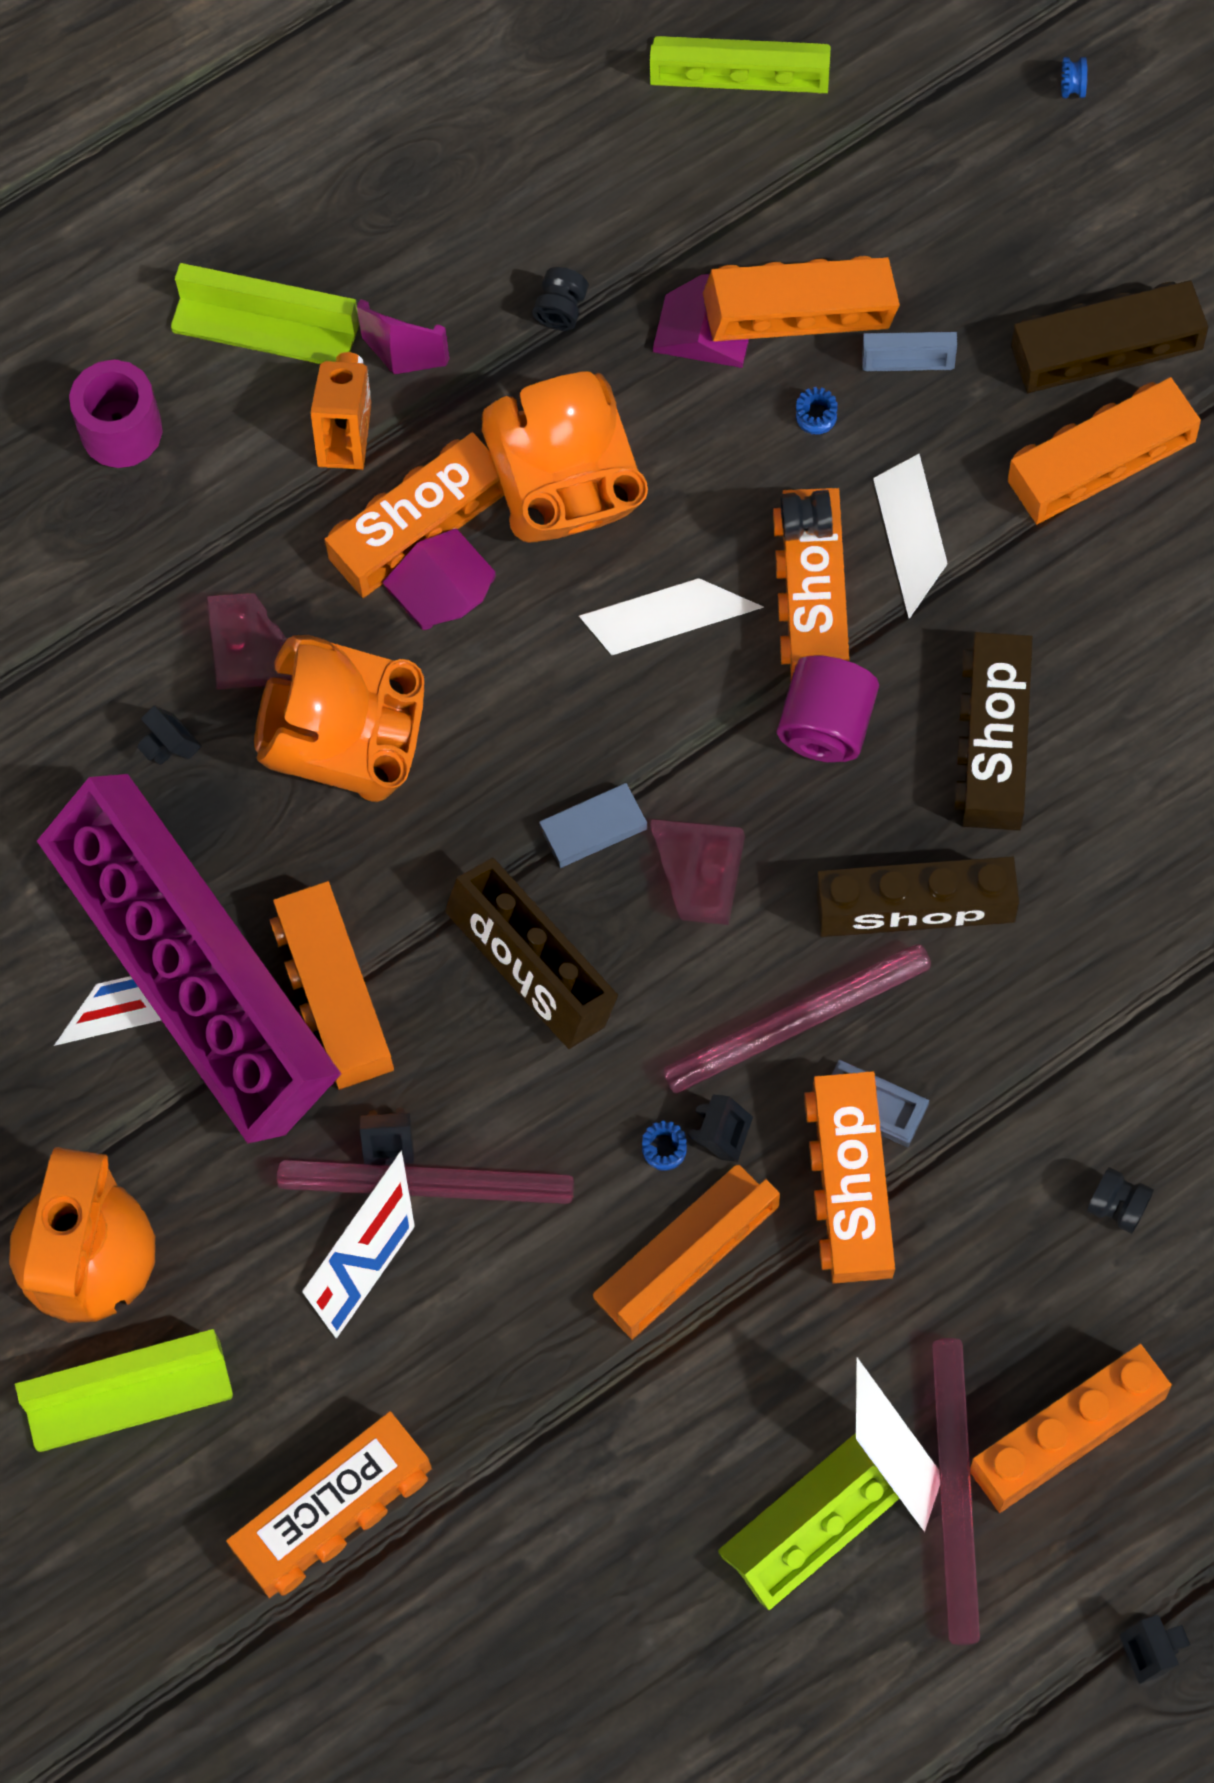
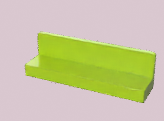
(740, 64)
(263, 315)
(125, 1390)
(809, 1523)

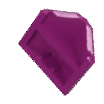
(686, 329)
(402, 344)
(440, 579)

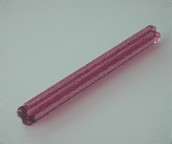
(796, 1018)
(428, 1182)
(956, 1492)

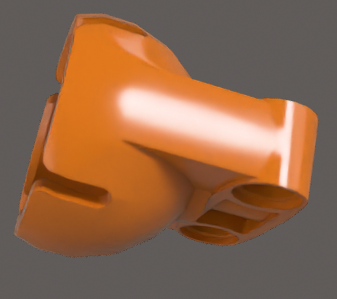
(562, 456)
(340, 717)
(95, 1263)

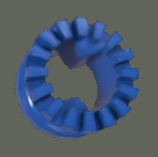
(1075, 77)
(811, 397)
(678, 1141)

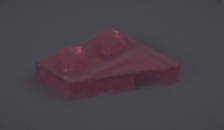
(243, 641)
(700, 867)

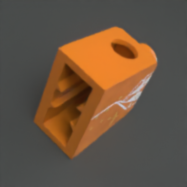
(341, 393)

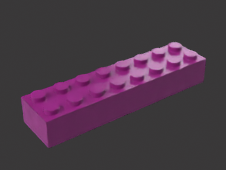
(188, 957)

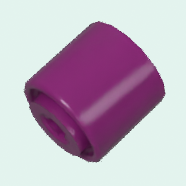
(116, 413)
(827, 708)

